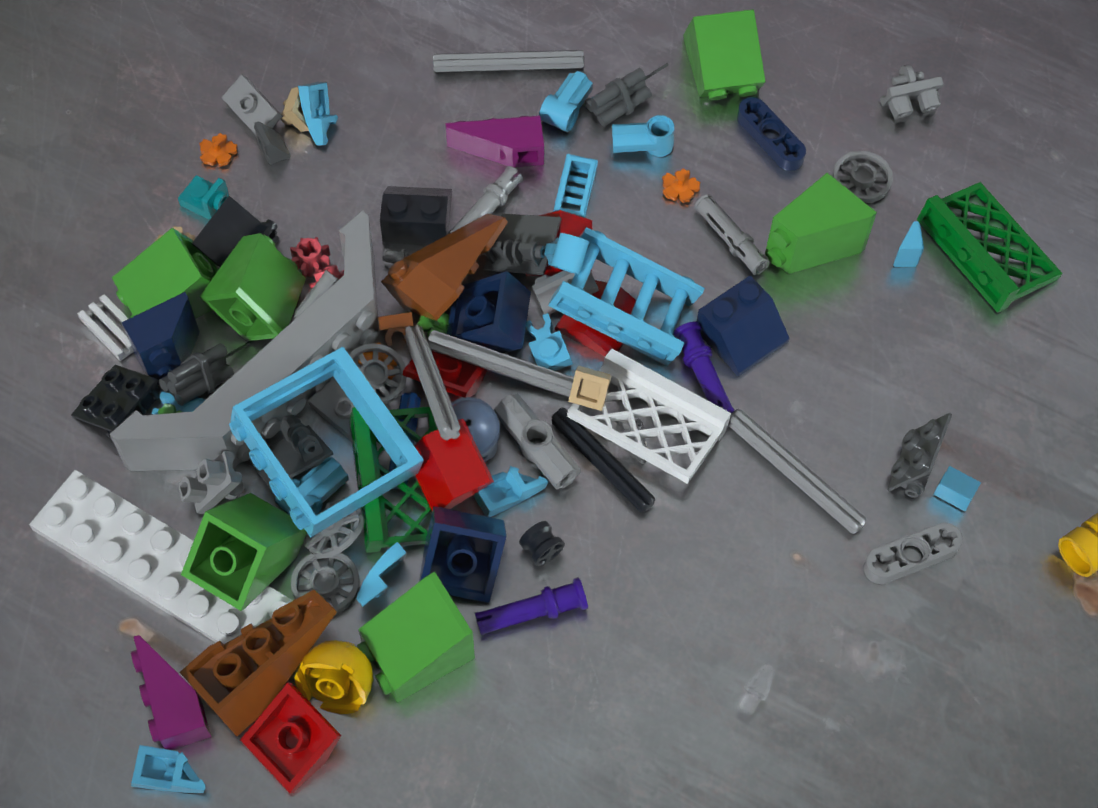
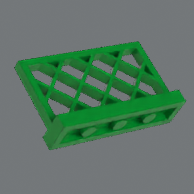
(972, 254)
(369, 470)

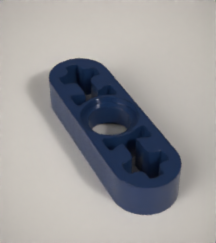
(772, 146)

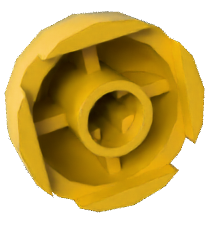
(335, 675)

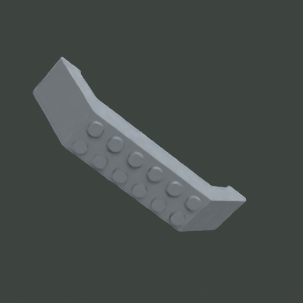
(337, 319)

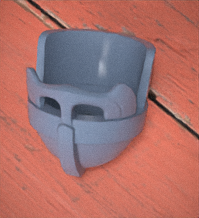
(484, 426)

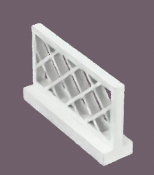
(662, 398)

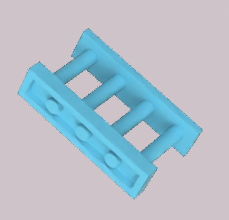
(615, 323)

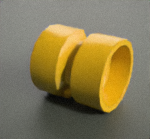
(1080, 547)

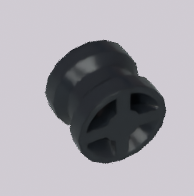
(541, 543)

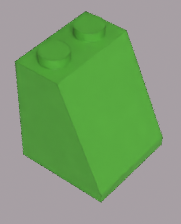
(725, 54)
(819, 227)
(164, 272)
(255, 289)
(242, 549)
(417, 639)

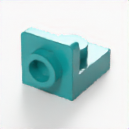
(203, 196)

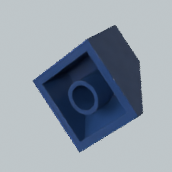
(491, 313)
(742, 326)
(163, 335)
(464, 552)

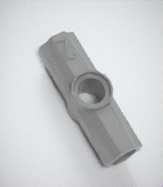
(548, 455)

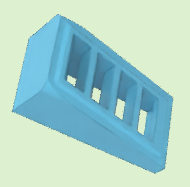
(580, 165)

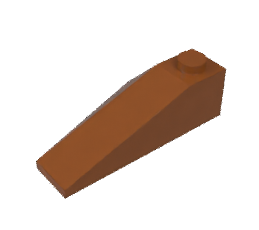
(433, 275)
(253, 668)

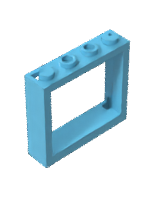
(370, 407)

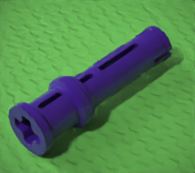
(699, 357)
(548, 603)

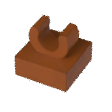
(395, 323)

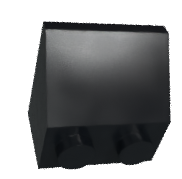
(415, 214)

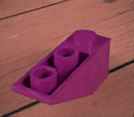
(503, 141)
(174, 703)

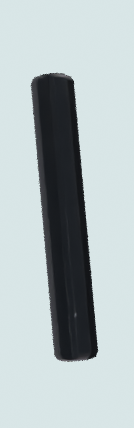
(603, 461)

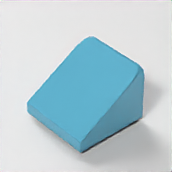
(911, 248)
(957, 488)

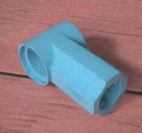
(563, 107)
(654, 136)
(566, 253)
(318, 484)

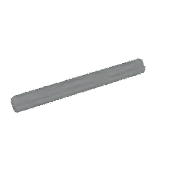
(508, 61)
(500, 363)
(432, 383)
(796, 471)

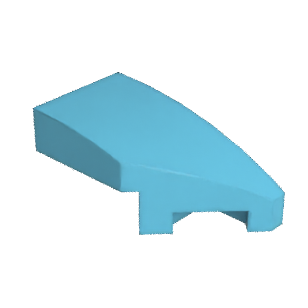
(316, 110)
(508, 491)
(373, 584)
(165, 771)

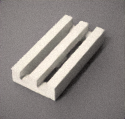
(97, 310)

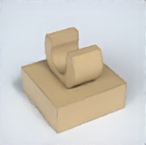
(293, 111)
(590, 388)

